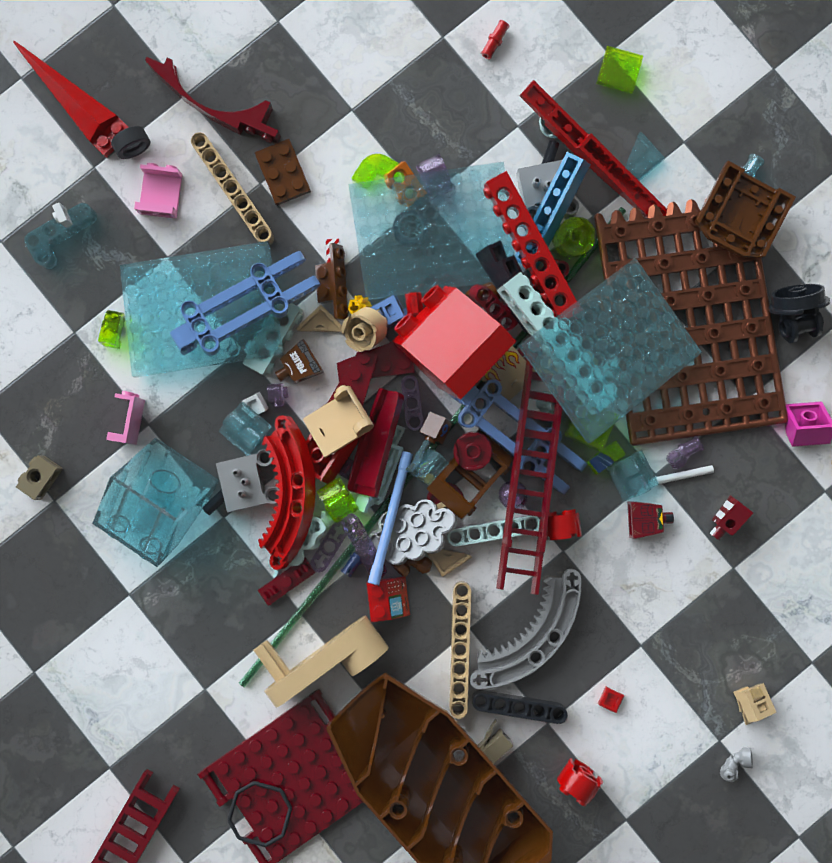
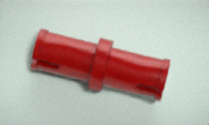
(495, 39)

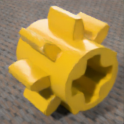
(358, 303)

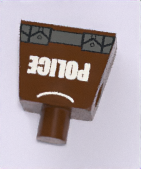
(299, 364)

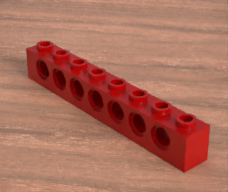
(542, 254)

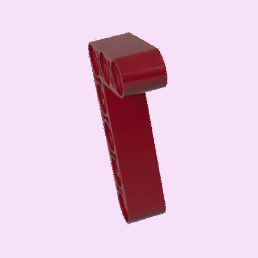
(502, 311)

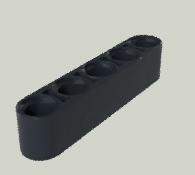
(526, 713)

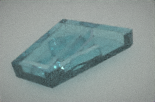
(643, 157)

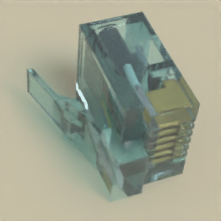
(427, 464)

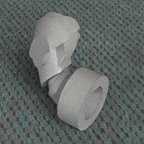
(730, 770)

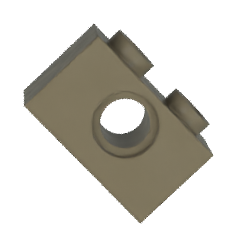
(49, 472)

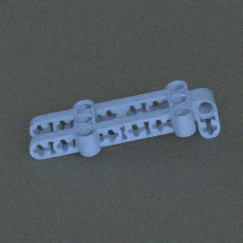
(186, 336)
(512, 411)

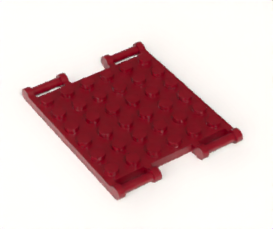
(299, 759)

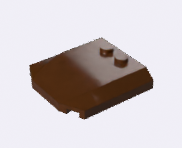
(743, 213)

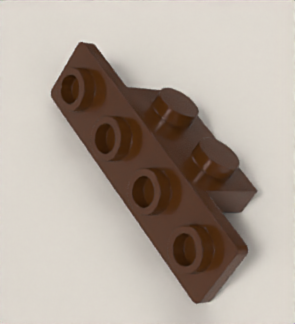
(333, 282)

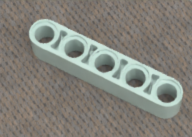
(484, 527)

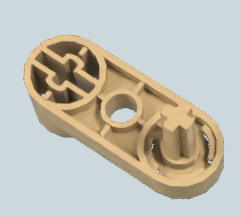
(353, 647)

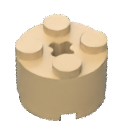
(364, 329)

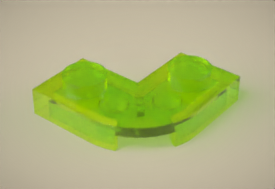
(372, 166)

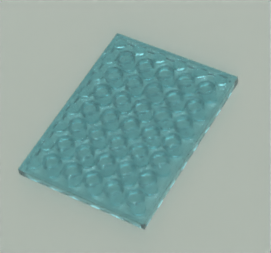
(426, 229)
(160, 286)
(610, 350)

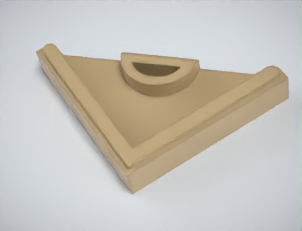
(320, 321)
(448, 560)

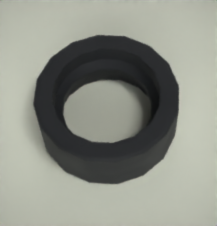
(130, 142)

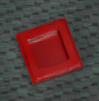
(610, 699)

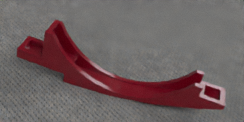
(250, 120)

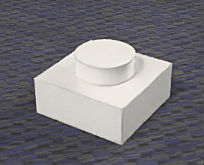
(61, 215)
(256, 403)

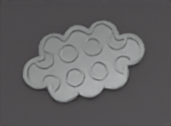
(416, 531)

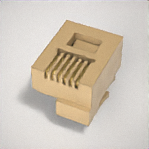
(754, 703)

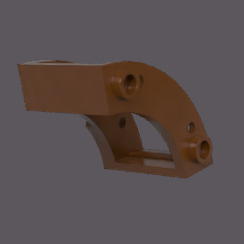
(456, 501)

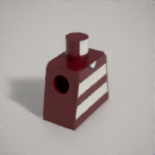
(735, 513)

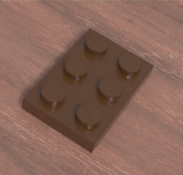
(282, 172)

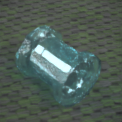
(753, 164)

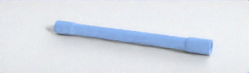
(377, 567)

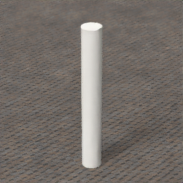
(685, 474)

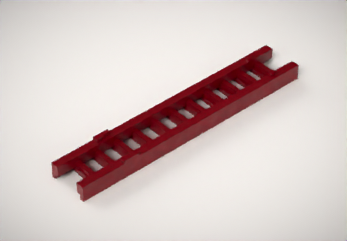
(129, 810)

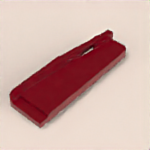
(376, 444)

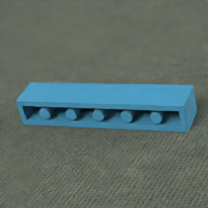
(558, 199)

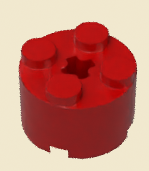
(563, 525)
(579, 781)

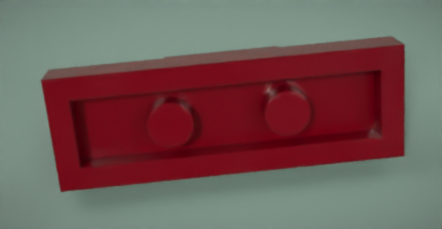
(286, 581)

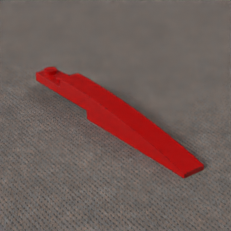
(590, 149)

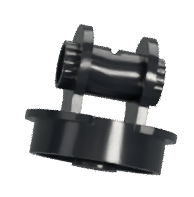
(792, 301)

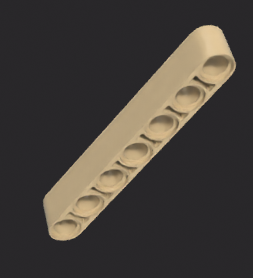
(229, 181)
(462, 658)

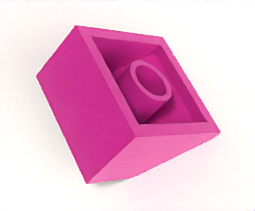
(808, 424)

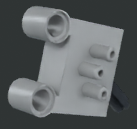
(536, 179)

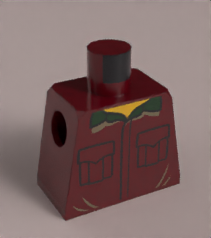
(647, 519)

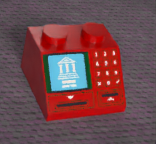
(388, 599)

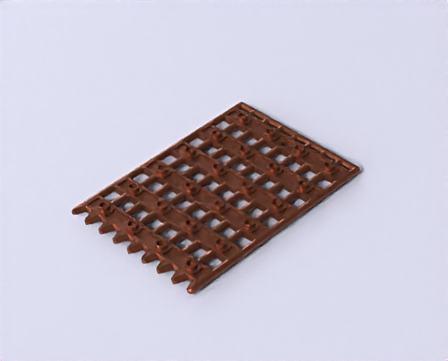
(706, 296)

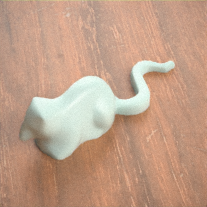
(317, 530)

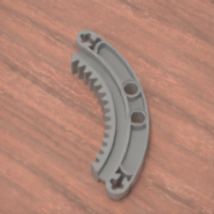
(515, 660)

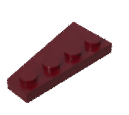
(390, 362)
(359, 374)

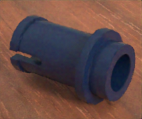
(352, 564)

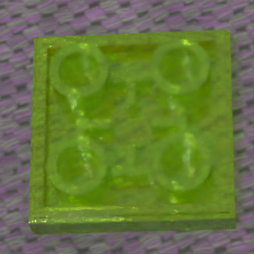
(619, 69)

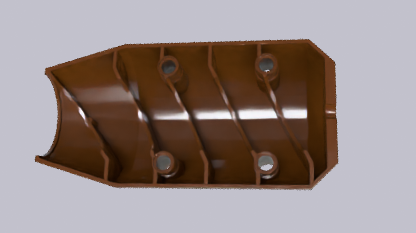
(433, 781)

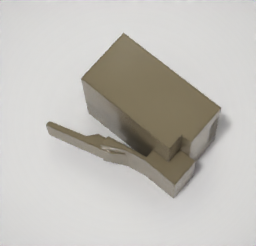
(496, 745)

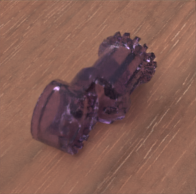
(684, 451)

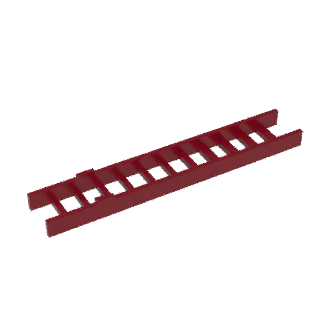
(513, 490)

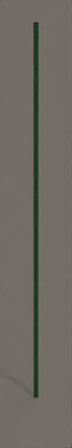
(383, 508)

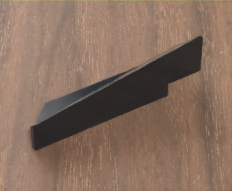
(500, 268)

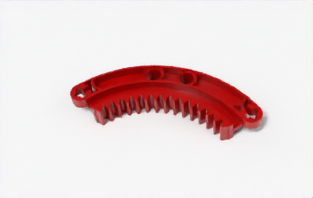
(292, 464)

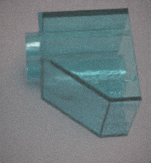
(154, 501)

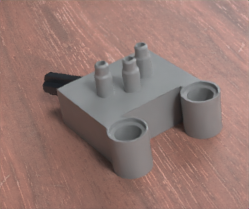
(241, 484)

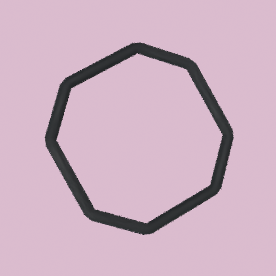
(233, 807)

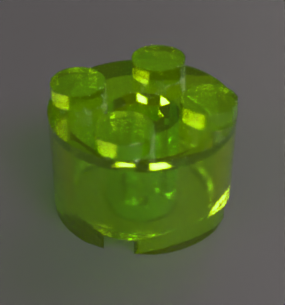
(583, 241)
(337, 499)

